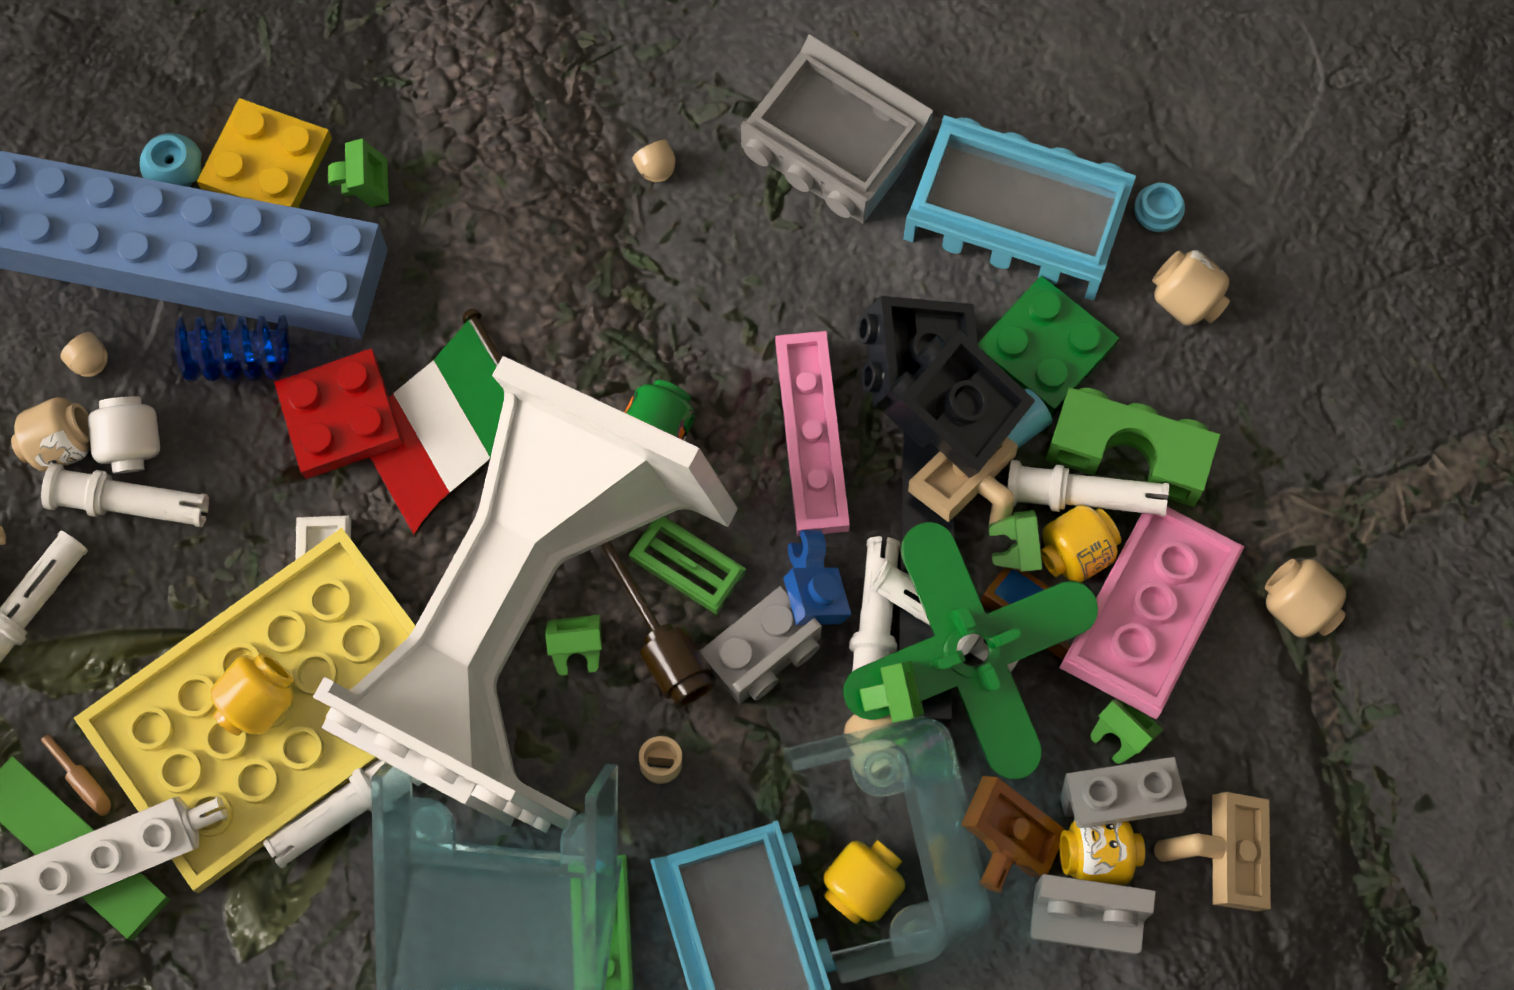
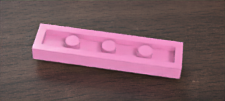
(812, 433)

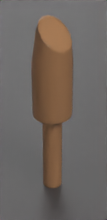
(80, 779)

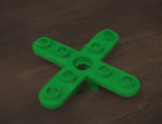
(1010, 633)

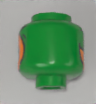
(663, 407)

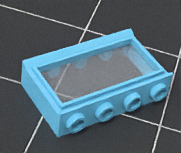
(1020, 201)
(743, 914)

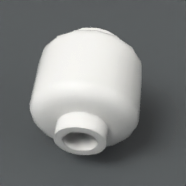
(123, 434)

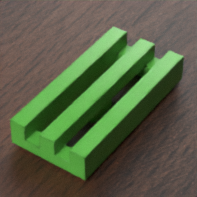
(723, 587)

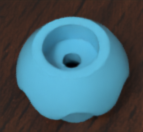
(186, 163)

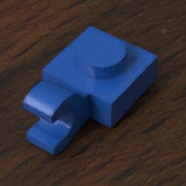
(811, 587)

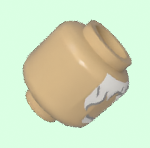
(1191, 288)
(51, 434)

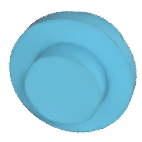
(1159, 207)

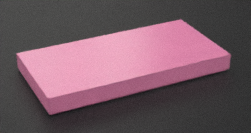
(1153, 609)

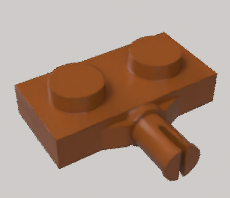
(1012, 832)

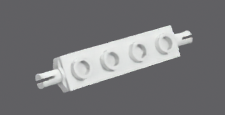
(102, 858)

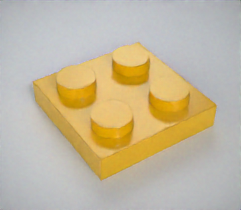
(265, 156)

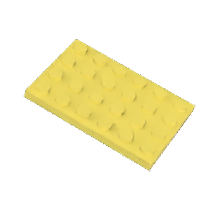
(159, 726)

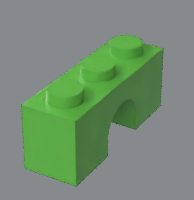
(1174, 449)

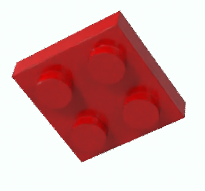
(338, 413)

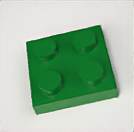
(1048, 343)

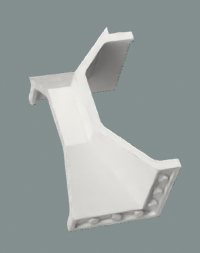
(555, 486)

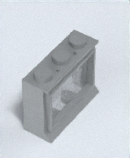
(836, 130)

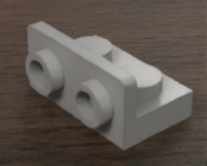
(760, 647)
(1123, 793)
(1090, 914)

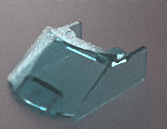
(491, 912)

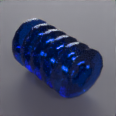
(232, 351)

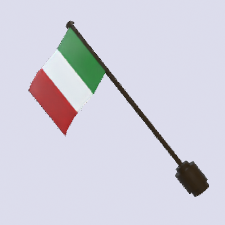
(448, 436)

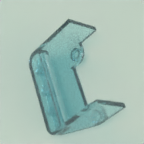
(922, 762)

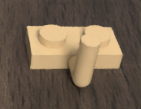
(949, 490)
(1237, 849)

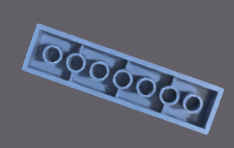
(188, 245)

